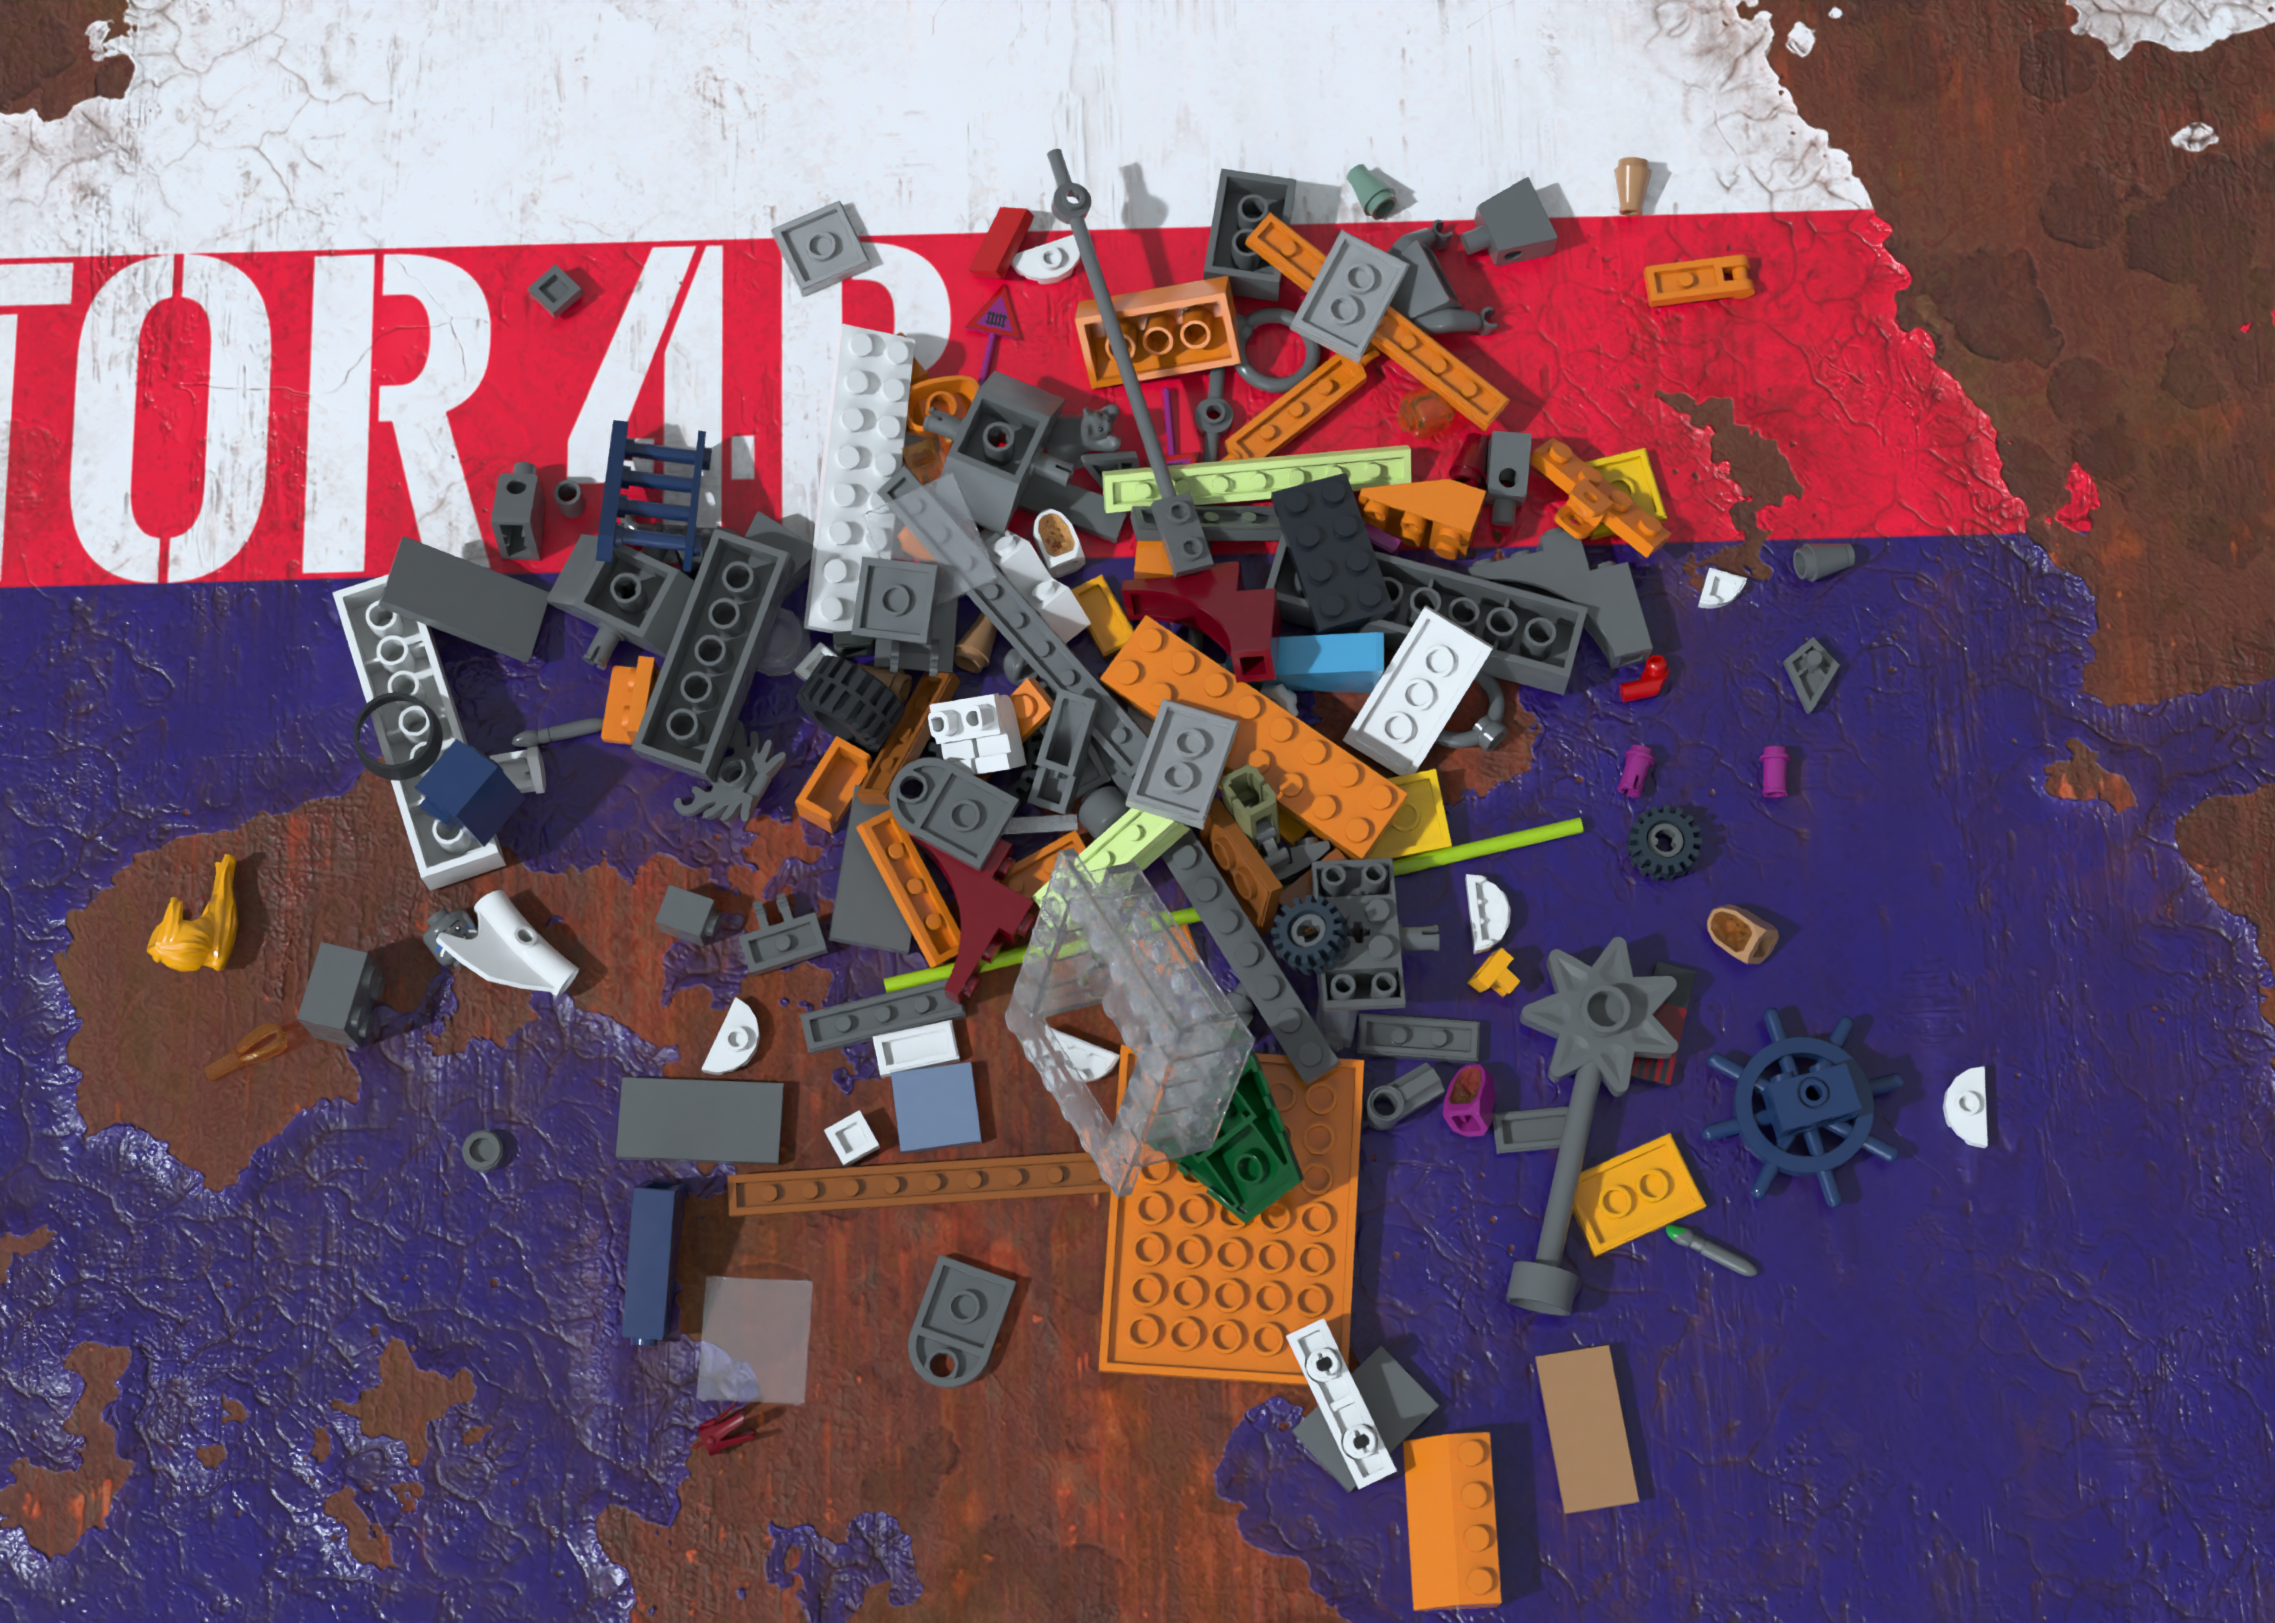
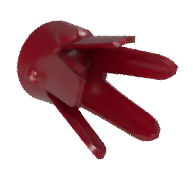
(713, 1431)

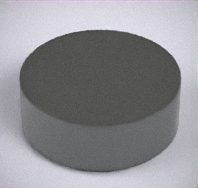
(483, 1151)

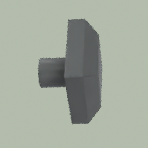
(1109, 461)
(1810, 672)

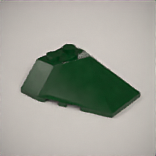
(1252, 1152)

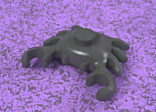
(739, 780)

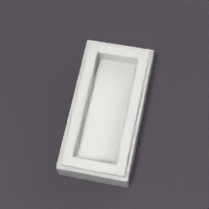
(916, 1048)

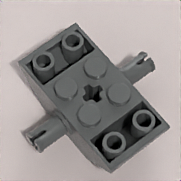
(994, 475)
(596, 592)
(1373, 965)

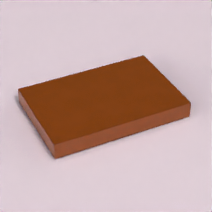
(1241, 867)

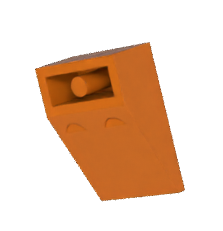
(1426, 514)

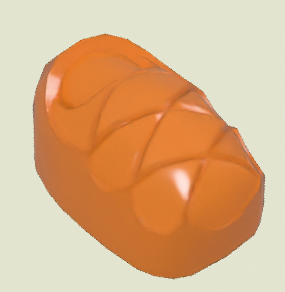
(945, 393)

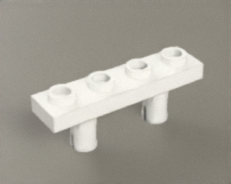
(1341, 1403)

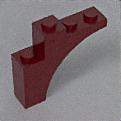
(1220, 607)
(986, 913)

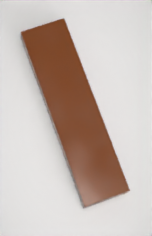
(907, 737)

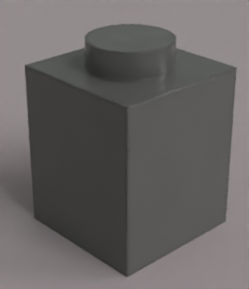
(688, 916)

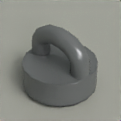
(1017, 668)

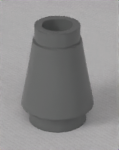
(1821, 559)

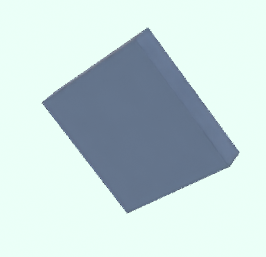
(936, 1108)

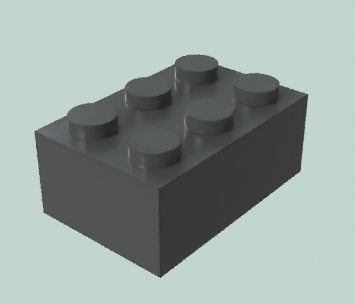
(1239, 208)

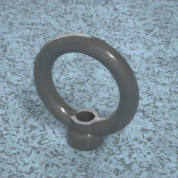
(1269, 384)
(1488, 730)

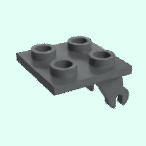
(920, 657)

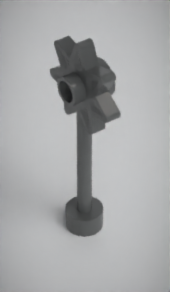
(1599, 1026)

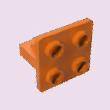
(628, 699)

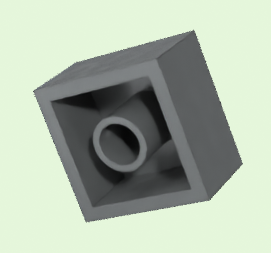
(341, 995)

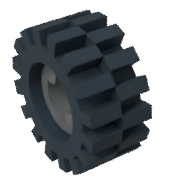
(1643, 843)
(1322, 950)

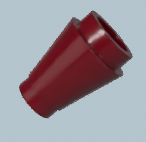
(1471, 461)

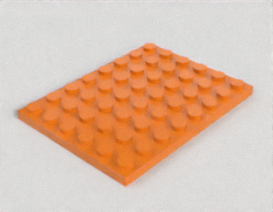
(1218, 1296)

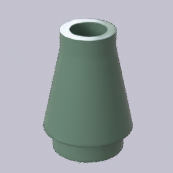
(1373, 194)

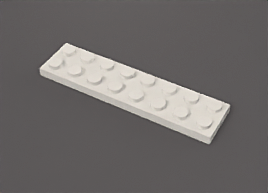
(858, 458)

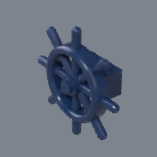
(1803, 1104)

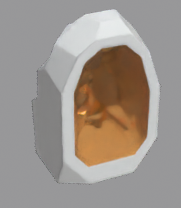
(1057, 543)

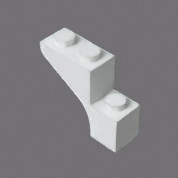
(1028, 574)

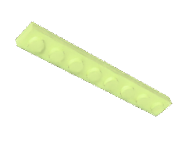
(1257, 476)

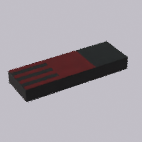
(1672, 1018)

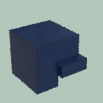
(469, 792)

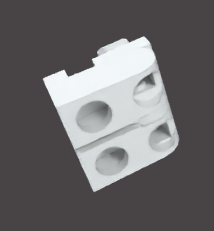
(978, 733)

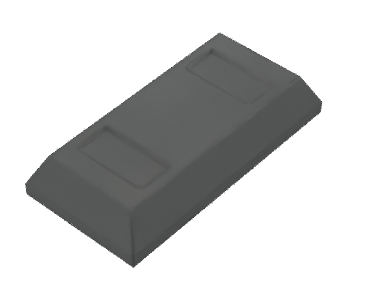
(1529, 1129)

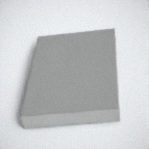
(1349, 296)
(1182, 764)

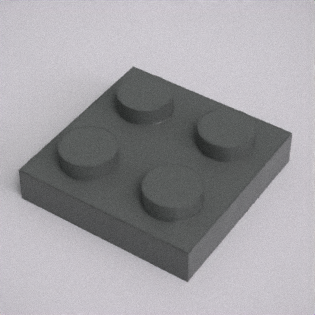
(896, 600)

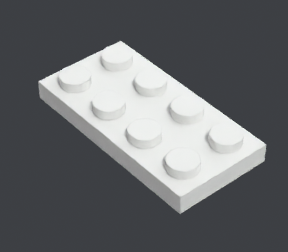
(1418, 693)

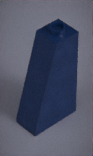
(653, 1260)

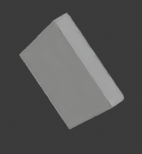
(821, 248)

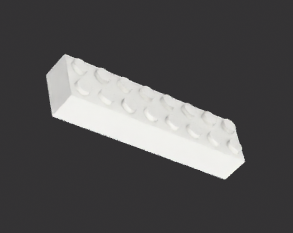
(403, 658)

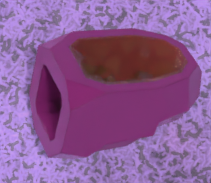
(1470, 1101)

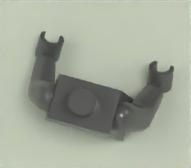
(1426, 293)

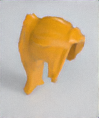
(204, 941)

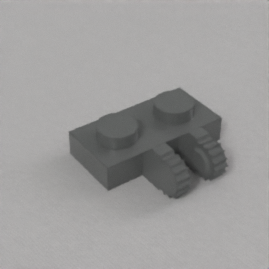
(781, 943)

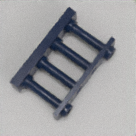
(621, 477)

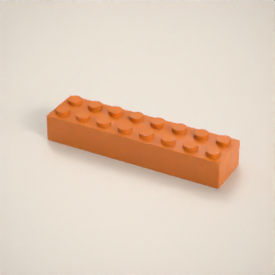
(1309, 773)

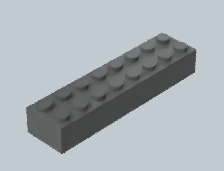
(1529, 632)

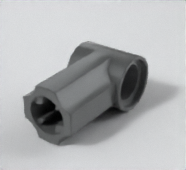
(1405, 1096)

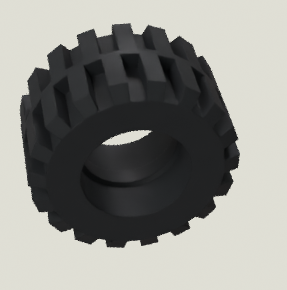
(850, 703)

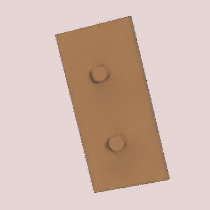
(1586, 1429)

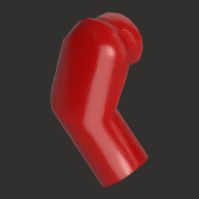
(1650, 682)

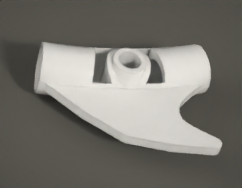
(510, 949)

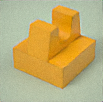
(1495, 974)

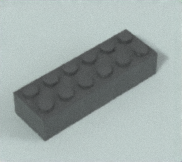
(714, 655)

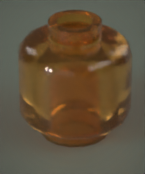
(1424, 413)

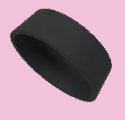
(412, 767)

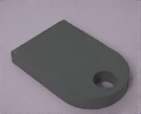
(954, 810)
(959, 1320)

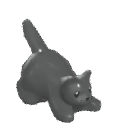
(1082, 433)

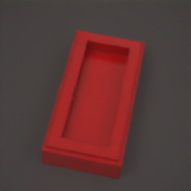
(1001, 243)

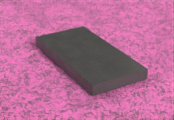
(464, 599)
(863, 904)
(700, 1121)

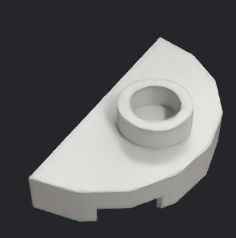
(1049, 261)
(1487, 911)
(735, 1041)
(1089, 1060)
(1966, 1107)

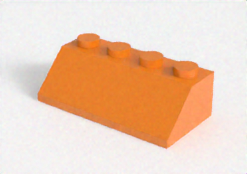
(1165, 331)
(1452, 1522)

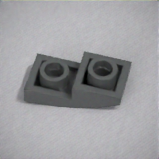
(1301, 858)

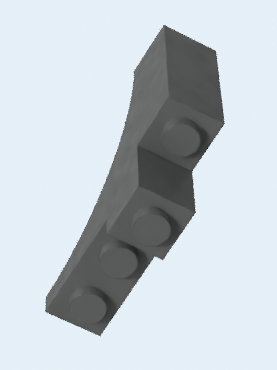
(1563, 573)

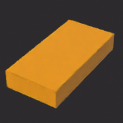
(1108, 622)

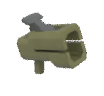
(1256, 812)

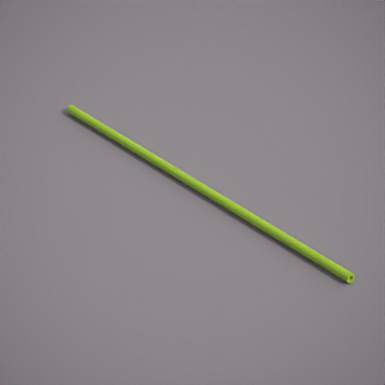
(1190, 916)

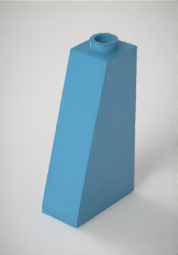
(1327, 663)

